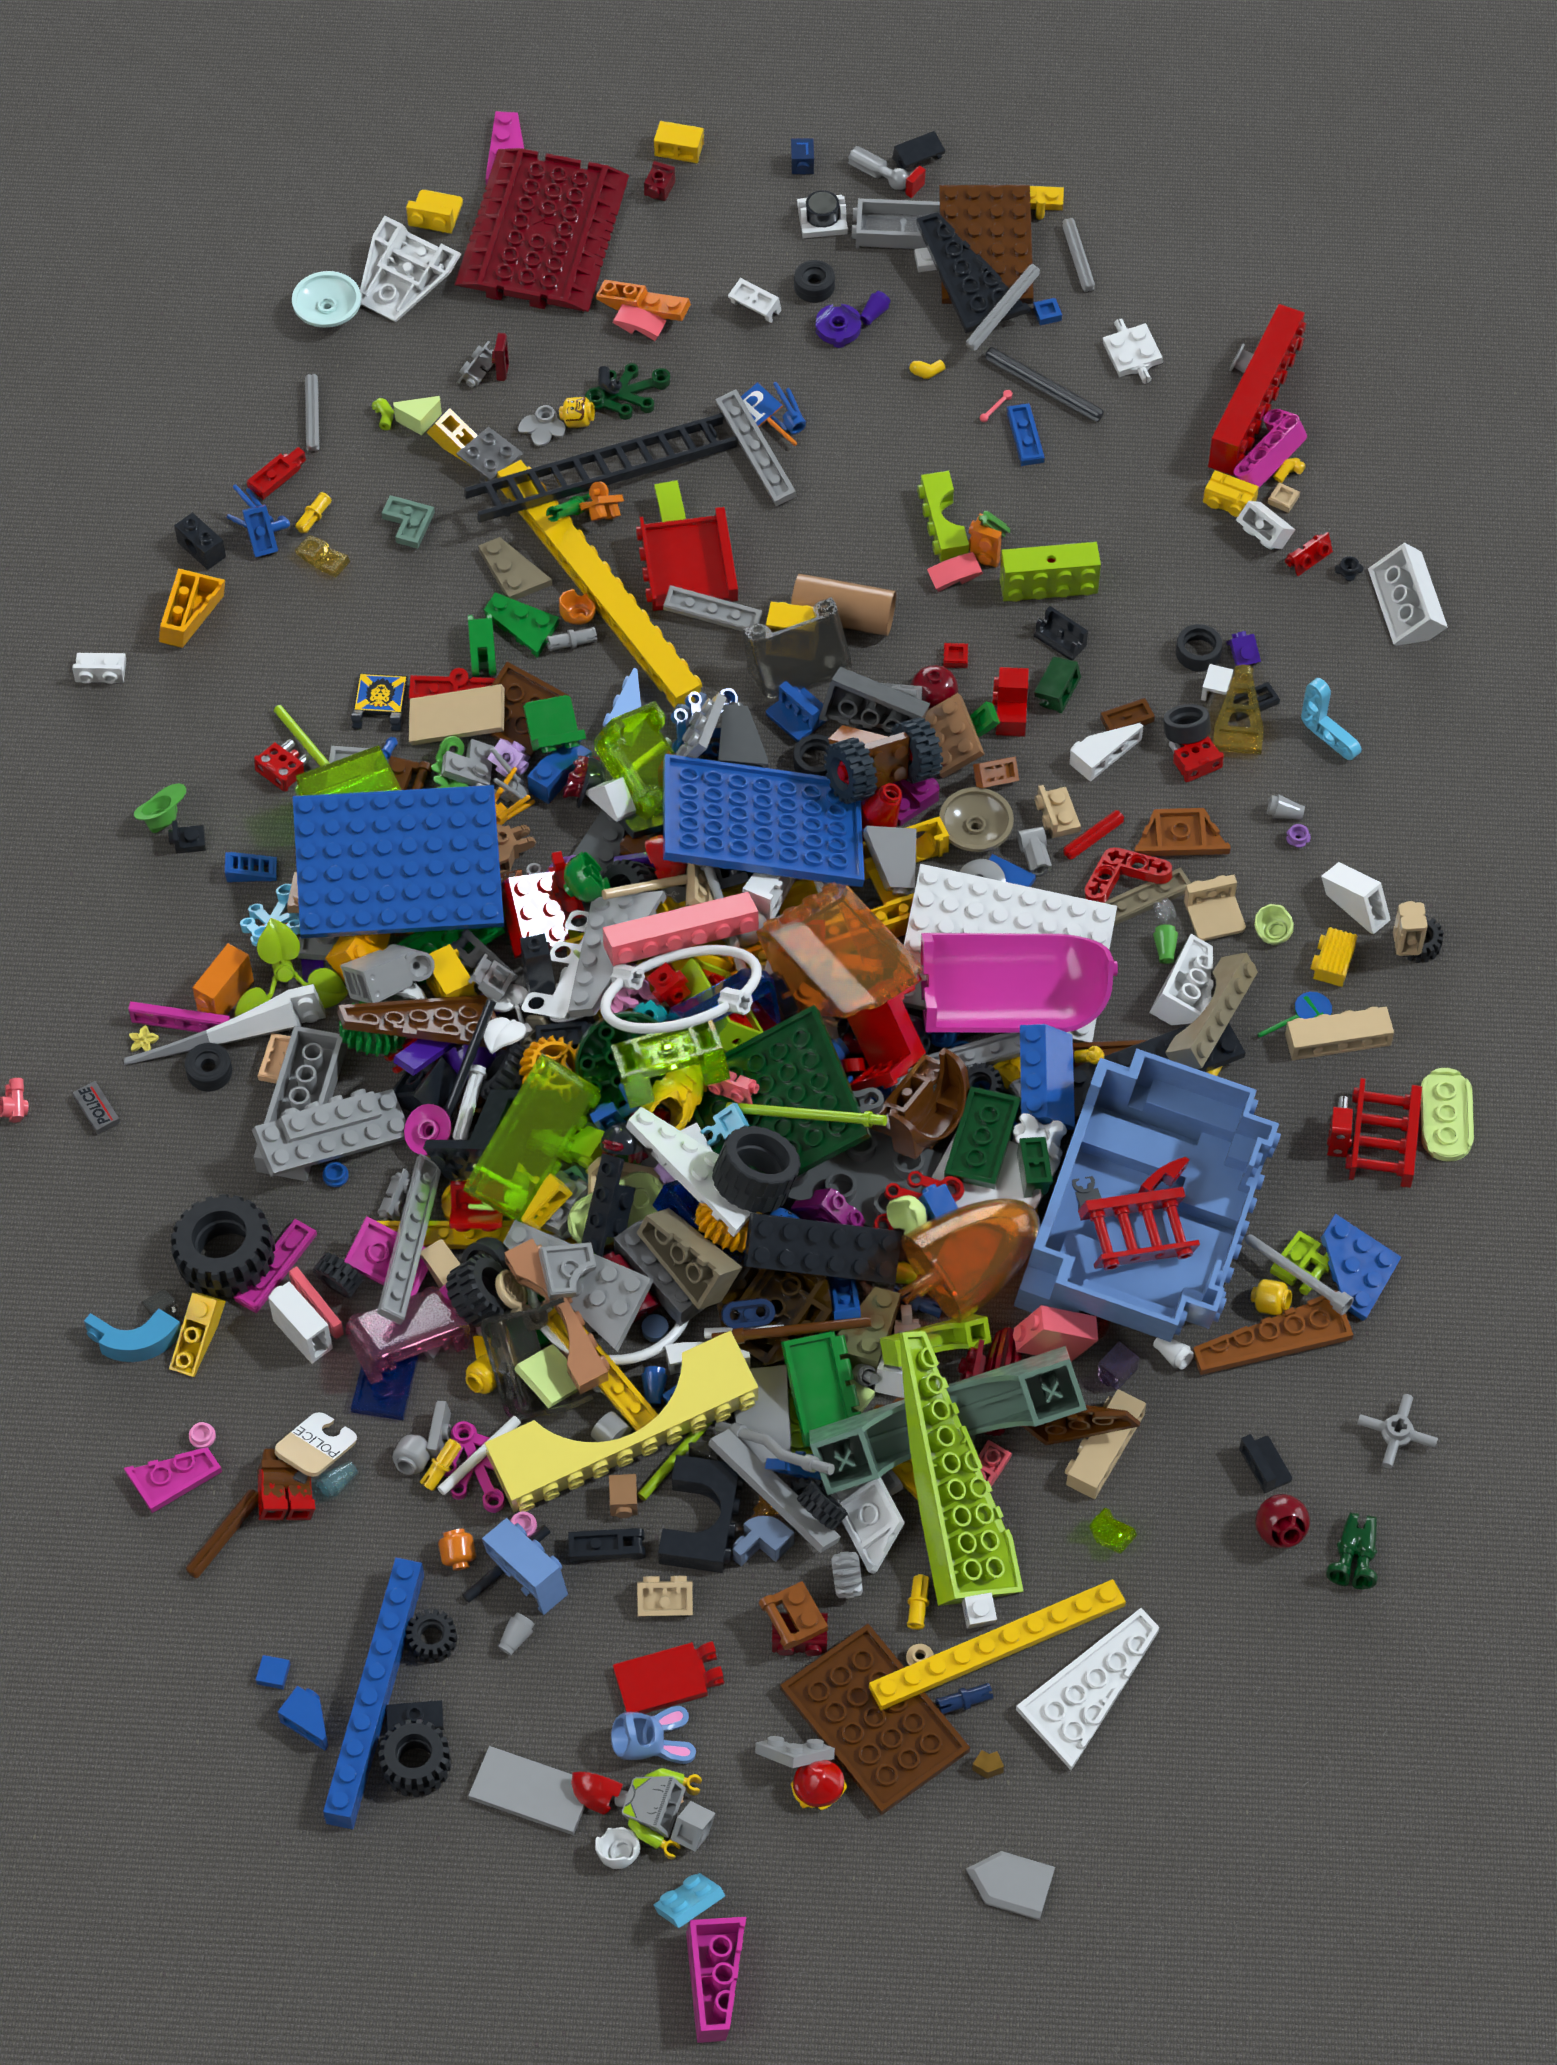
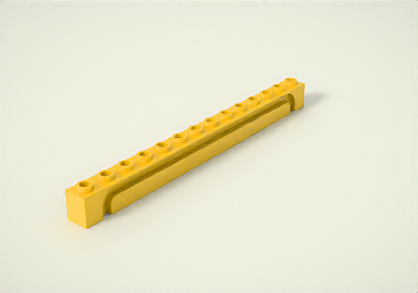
(610, 598)

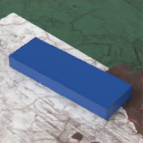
(1025, 434)
(844, 1298)

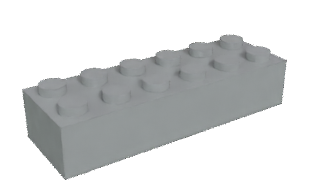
(306, 1076)

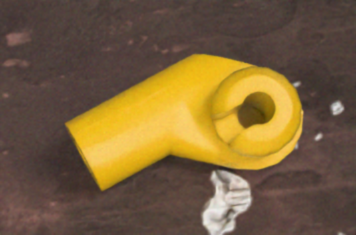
(1289, 466)
(1090, 1055)

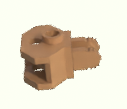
(509, 847)

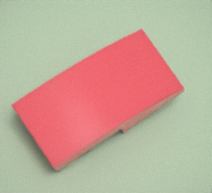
(634, 318)
(960, 568)
(993, 1461)

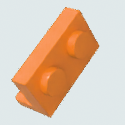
(985, 543)

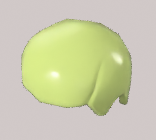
(1273, 924)
(906, 1213)

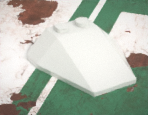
(402, 269)

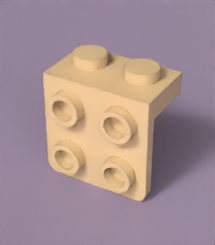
(1214, 907)

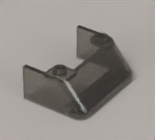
(510, 1340)

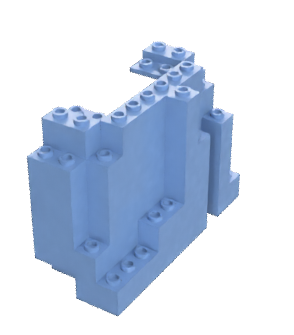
(1124, 1134)

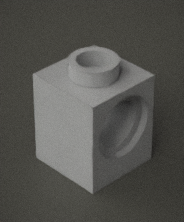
(692, 1826)

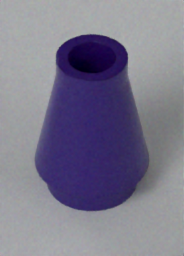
(875, 306)

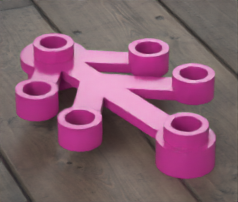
(468, 1445)

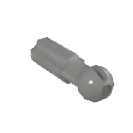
(877, 167)

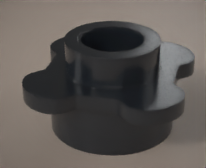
(1349, 563)

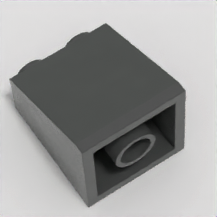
(740, 738)

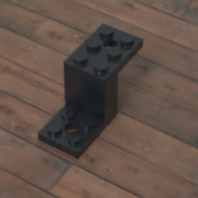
(457, 1157)

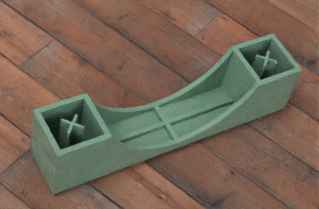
(1006, 1397)

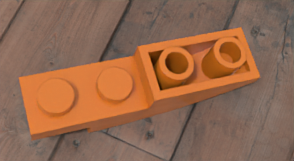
(665, 306)

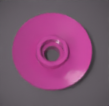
(420, 1123)

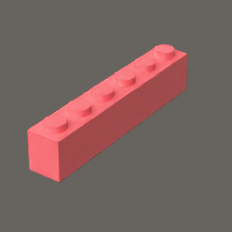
(680, 928)

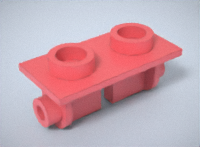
(738, 1091)

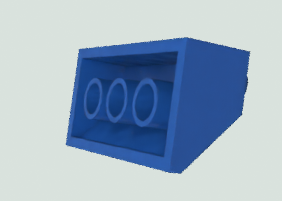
(1047, 1074)

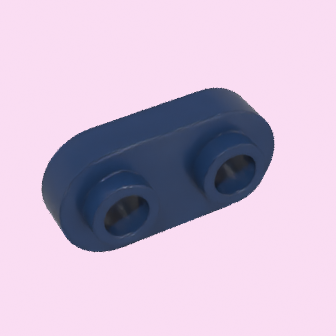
(747, 1313)

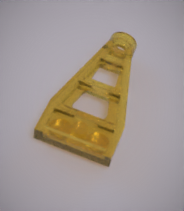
(1240, 738)

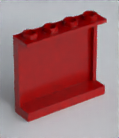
(688, 555)

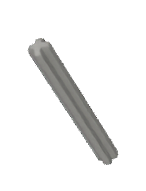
(1002, 307)

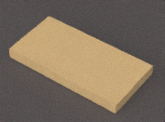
(456, 714)

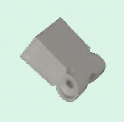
(386, 972)

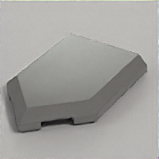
(1013, 1883)

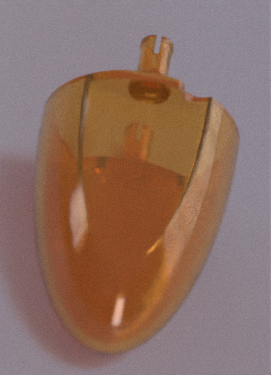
(969, 1254)

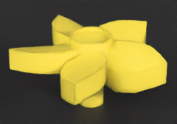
(143, 1039)

